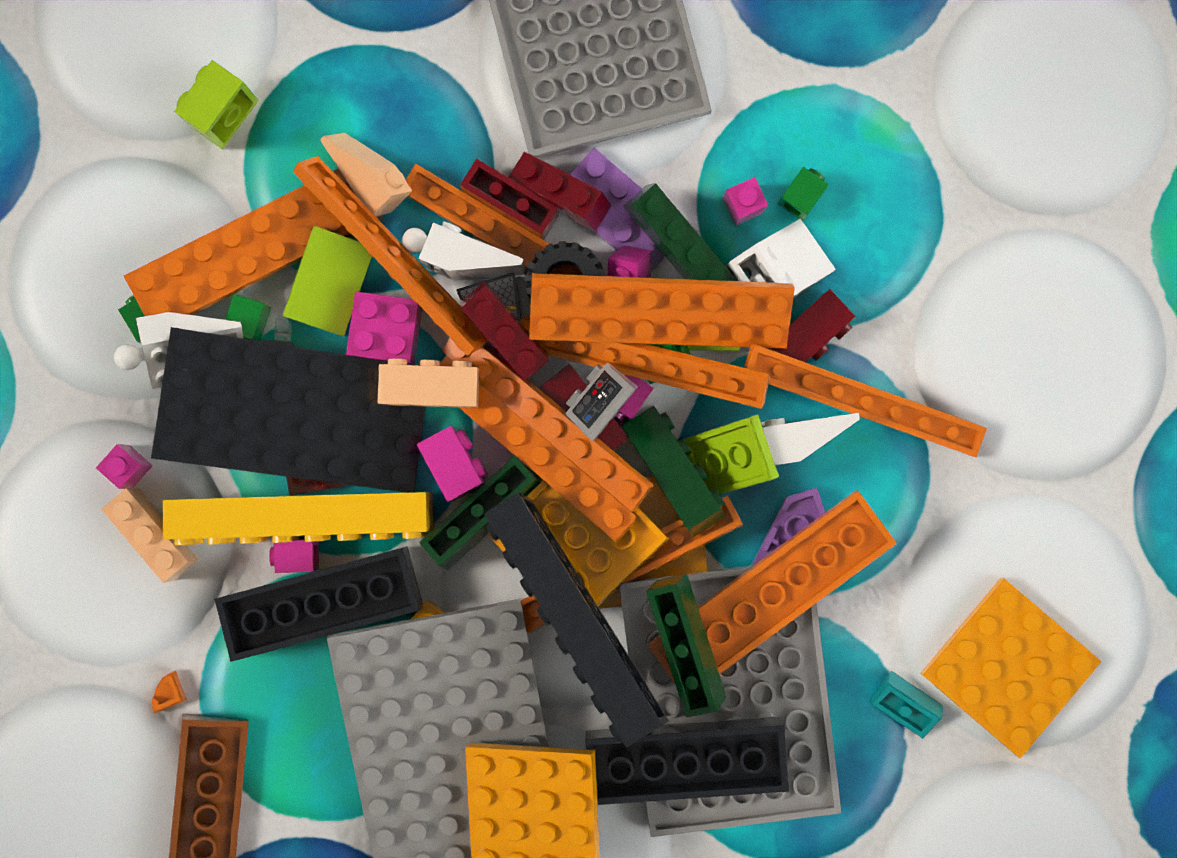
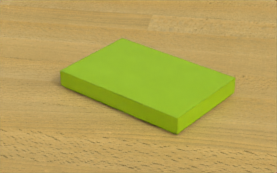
(327, 281)
(733, 455)

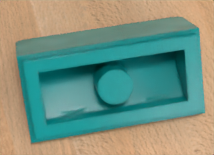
(907, 705)

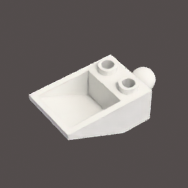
(459, 256)
(784, 258)
(154, 337)
(799, 439)

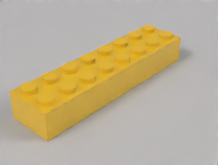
(291, 516)

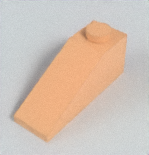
(370, 176)

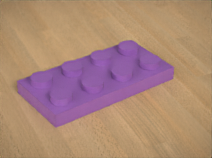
(617, 226)

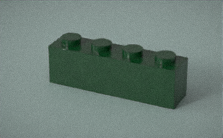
(675, 236)
(673, 470)
(466, 524)
(686, 645)

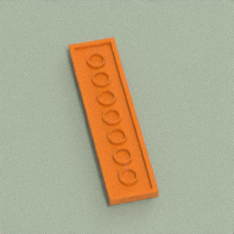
(233, 255)
(660, 311)
(789, 581)

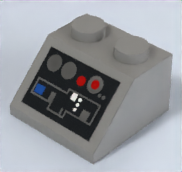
(600, 400)

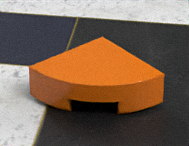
(168, 692)

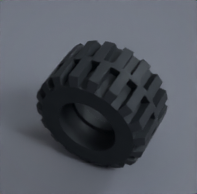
(562, 254)

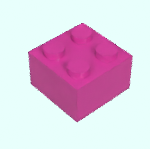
(384, 328)
(452, 463)

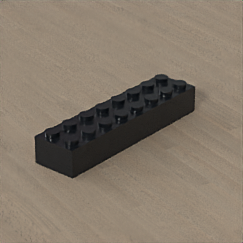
(576, 619)

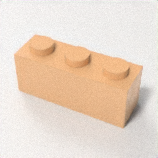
(428, 384)
(144, 531)

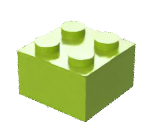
(216, 104)

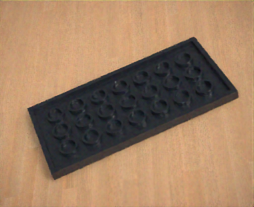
(283, 413)

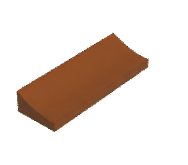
(208, 787)

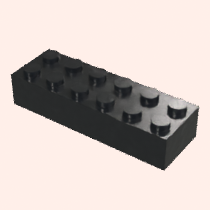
(319, 604)
(692, 761)

